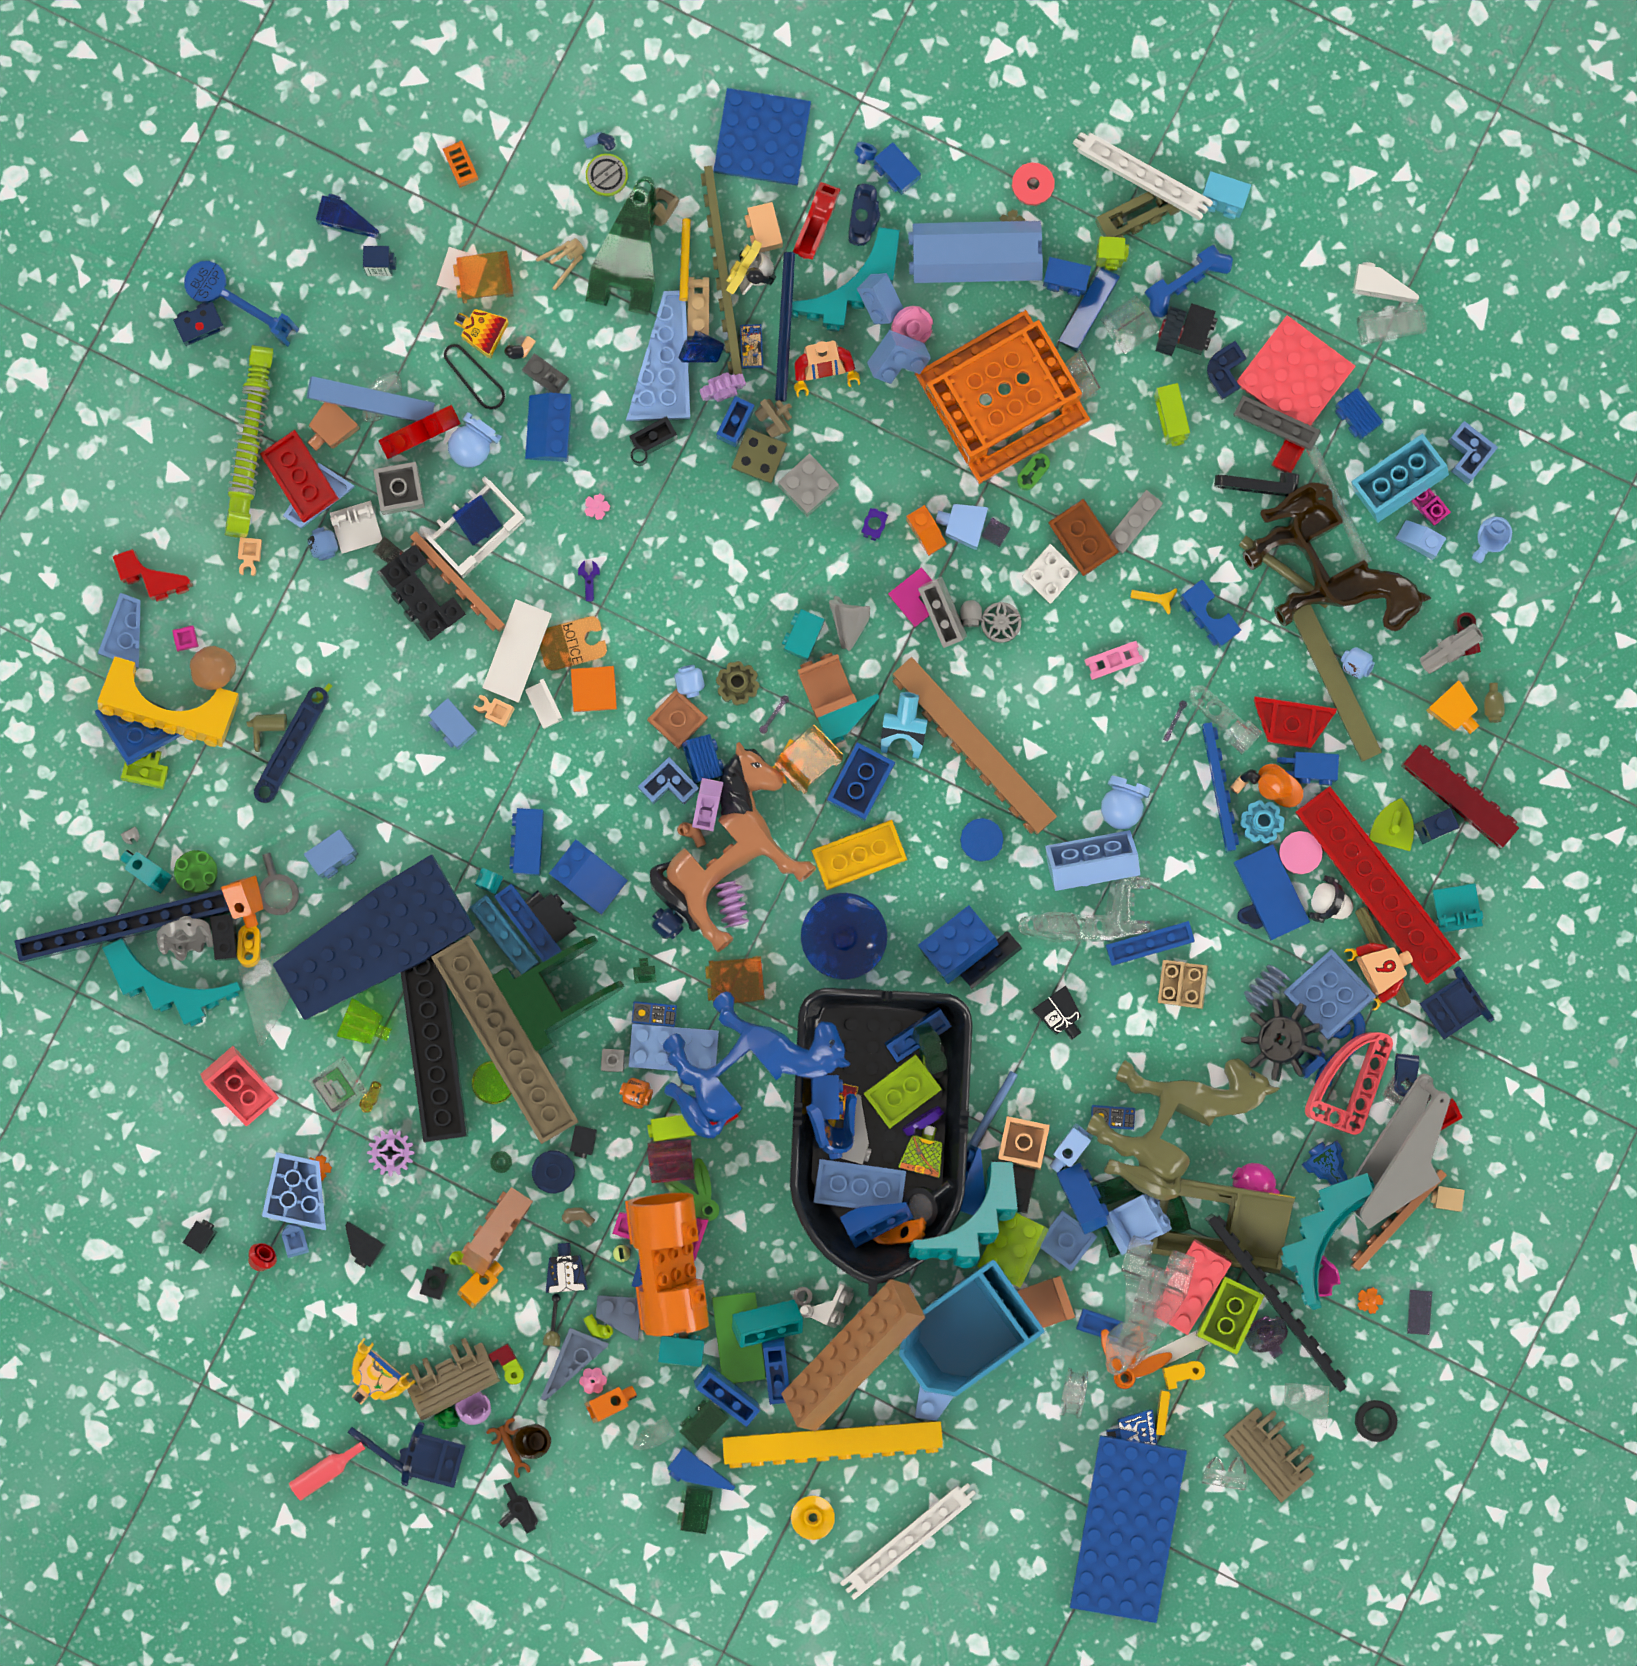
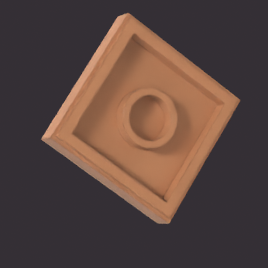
(677, 719)

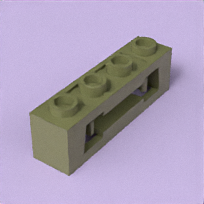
(1108, 227)

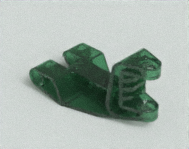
(626, 254)

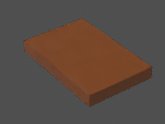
(1083, 537)

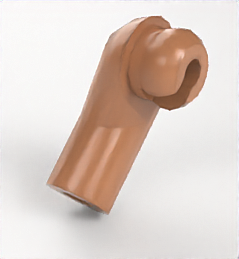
(687, 830)

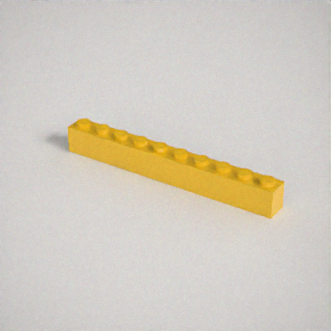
(832, 1442)

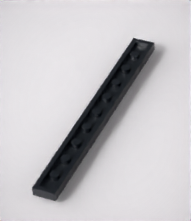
(1271, 1294)

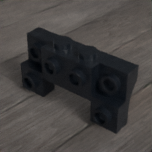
(415, 598)

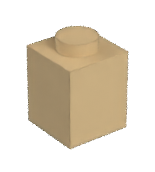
(1447, 1198)

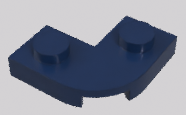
(1219, 369)

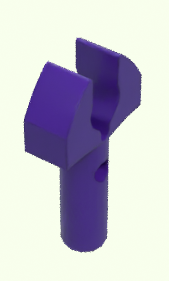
(589, 582)

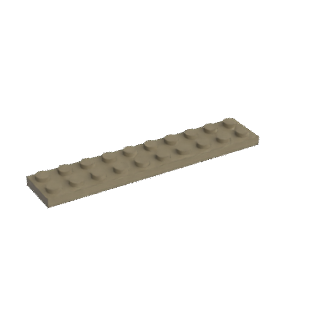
(504, 1039)

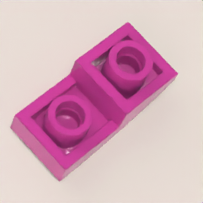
(1431, 507)

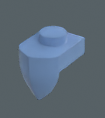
(294, 1240)

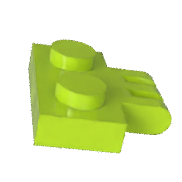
(146, 771)

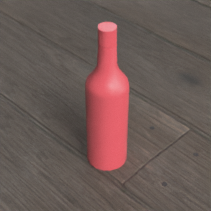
(323, 1472)

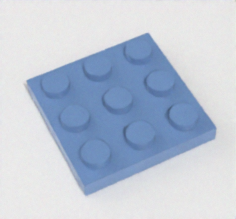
(1330, 993)

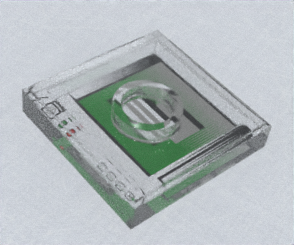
(338, 1086)

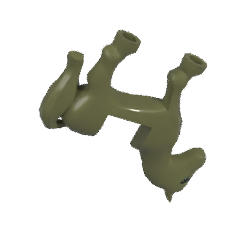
(1158, 1159)

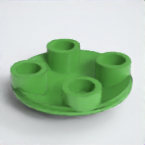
(195, 871)

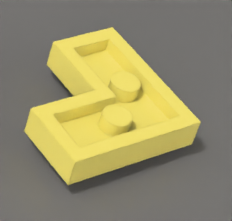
(740, 268)

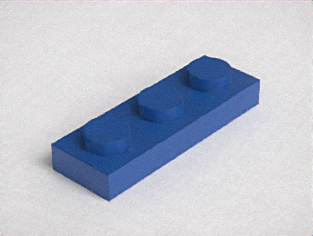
(904, 1042)

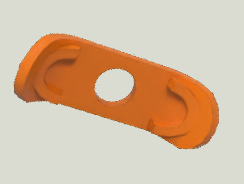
(892, 1237)

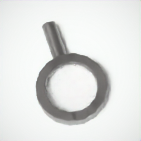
(277, 891)

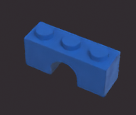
(1219, 630)

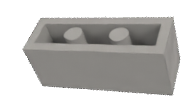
(942, 612)

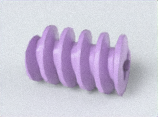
(731, 904)

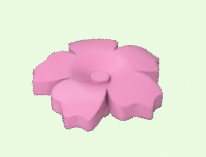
(596, 506)

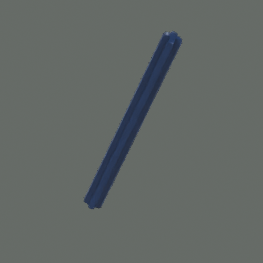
(785, 326)

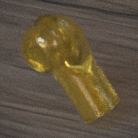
(370, 1098)

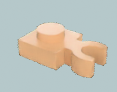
(249, 552)
(496, 711)

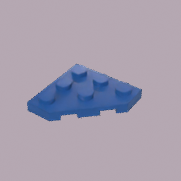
(133, 738)

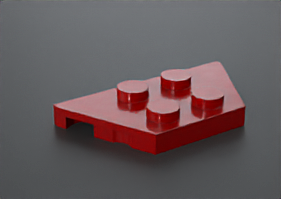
(1292, 722)

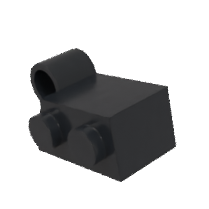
(652, 438)
(551, 914)

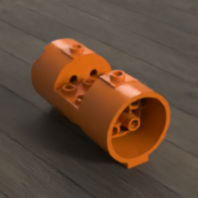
(669, 1294)

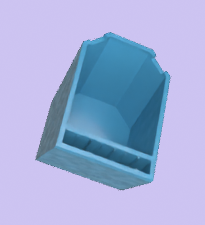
(969, 1332)

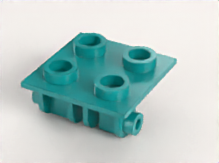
(1457, 908)

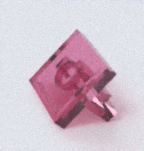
(670, 1161)

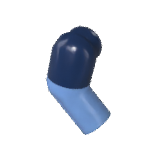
(600, 138)

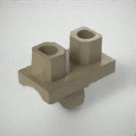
(768, 409)

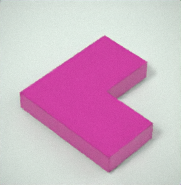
(907, 597)

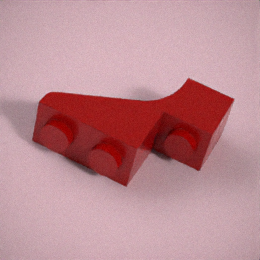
(816, 221)
(419, 431)
(157, 583)

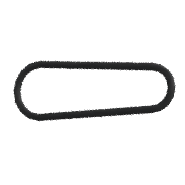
(466, 384)

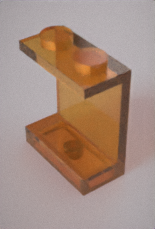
(483, 276)
(807, 758)
(739, 977)

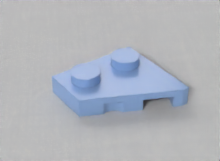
(931, 1405)

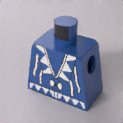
(1136, 1427)

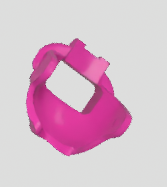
(1327, 1277)

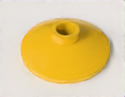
(812, 1529)

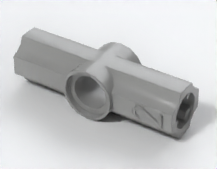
(1451, 648)

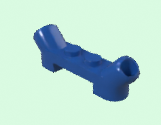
(1208, 260)

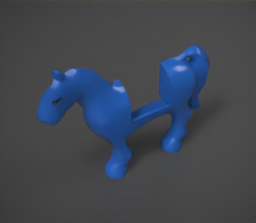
(771, 1048)

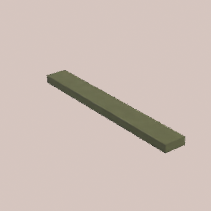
(1336, 683)

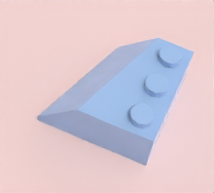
(295, 1192)

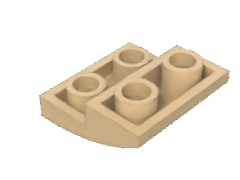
(1182, 984)

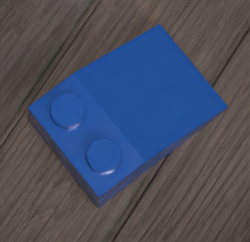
(588, 877)

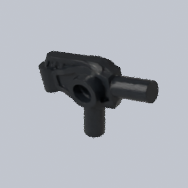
(518, 1508)

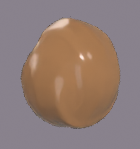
(212, 667)

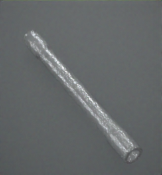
(1319, 464)

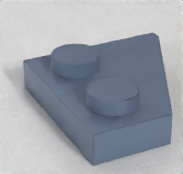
(620, 1314)

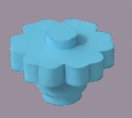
(1262, 822)

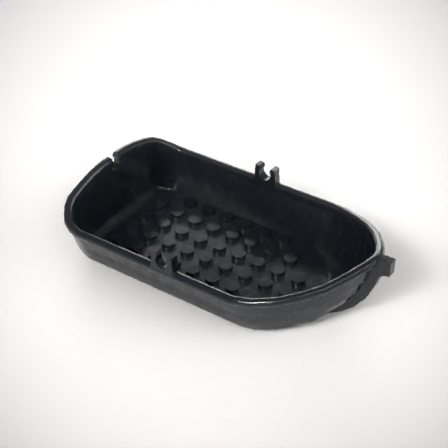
(864, 1024)

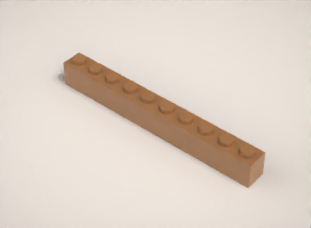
(975, 747)

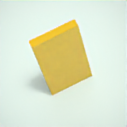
(859, 855)

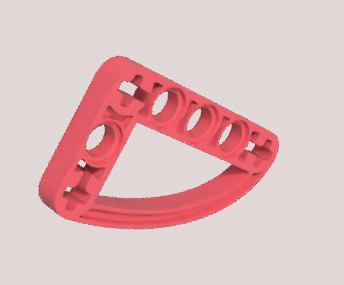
(1366, 1071)

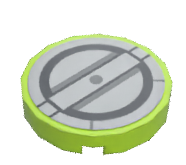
(606, 175)

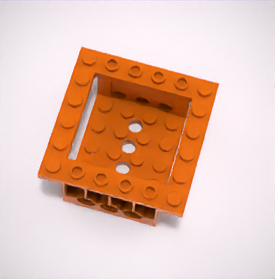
(979, 369)

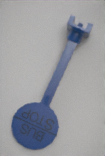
(207, 282)

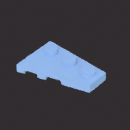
(338, 484)

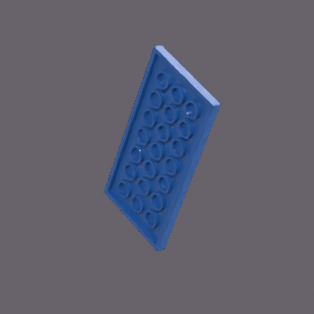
(1128, 1528)

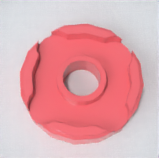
(1033, 196)

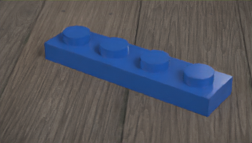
(527, 923)
(1150, 943)

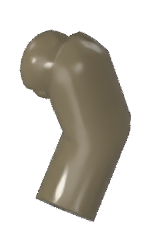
(577, 1213)

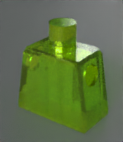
(362, 1024)

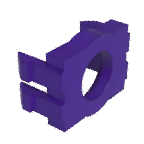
(867, 531)

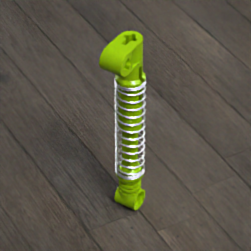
(247, 448)

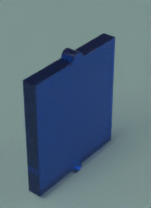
(476, 520)

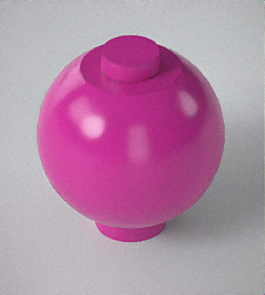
(1255, 1177)

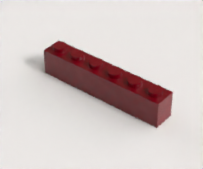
(1459, 796)

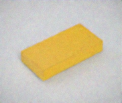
(1162, 1412)

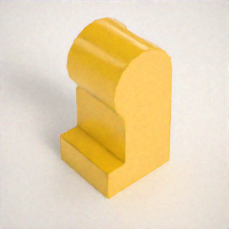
(1189, 1370)

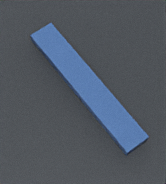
(368, 399)

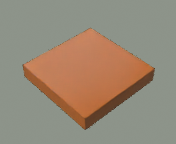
(593, 689)

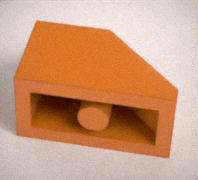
(926, 530)

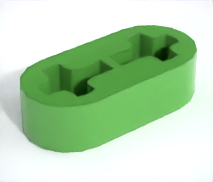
(1029, 469)

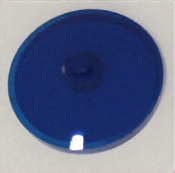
(844, 936)

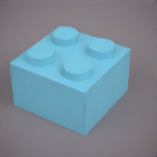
(1226, 194)

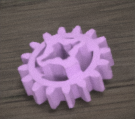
(722, 387)
(390, 1142)

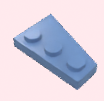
(123, 631)

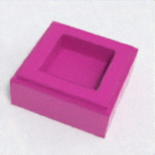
(185, 638)

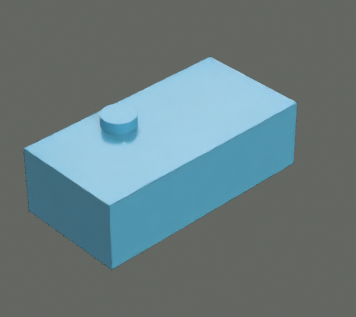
(1400, 478)

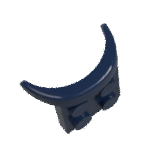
(1455, 1006)
(431, 1459)

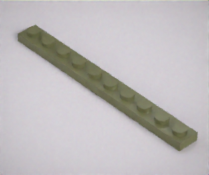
(719, 263)

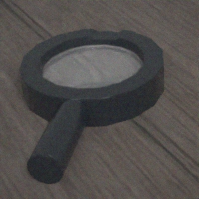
(926, 1202)

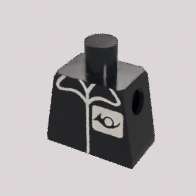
(1059, 1013)

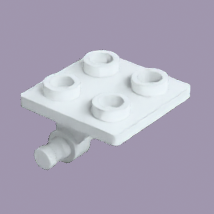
(830, 1312)

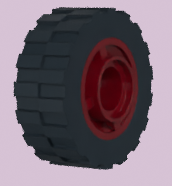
(1171, 331)

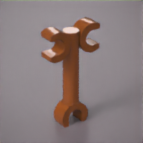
(504, 1433)

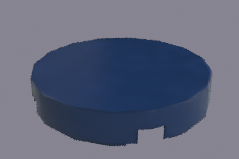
(553, 1172)

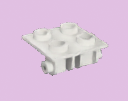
(356, 527)
(1049, 574)

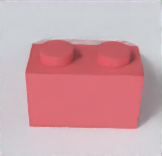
(239, 1086)

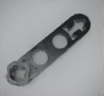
(1286, 485)

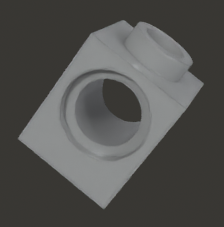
(612, 1060)

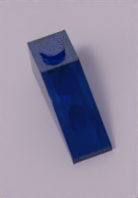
(339, 215)

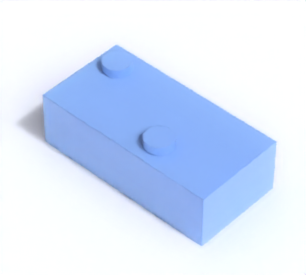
(1092, 860)

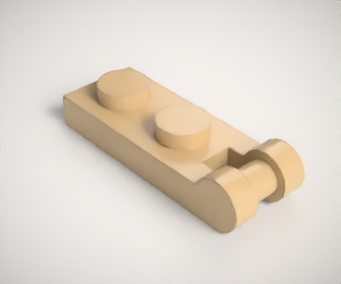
(698, 307)

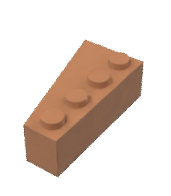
(496, 1231)

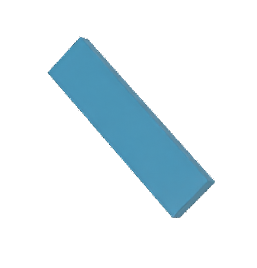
(504, 934)

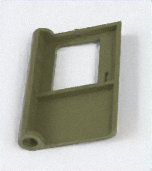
(1254, 1216)

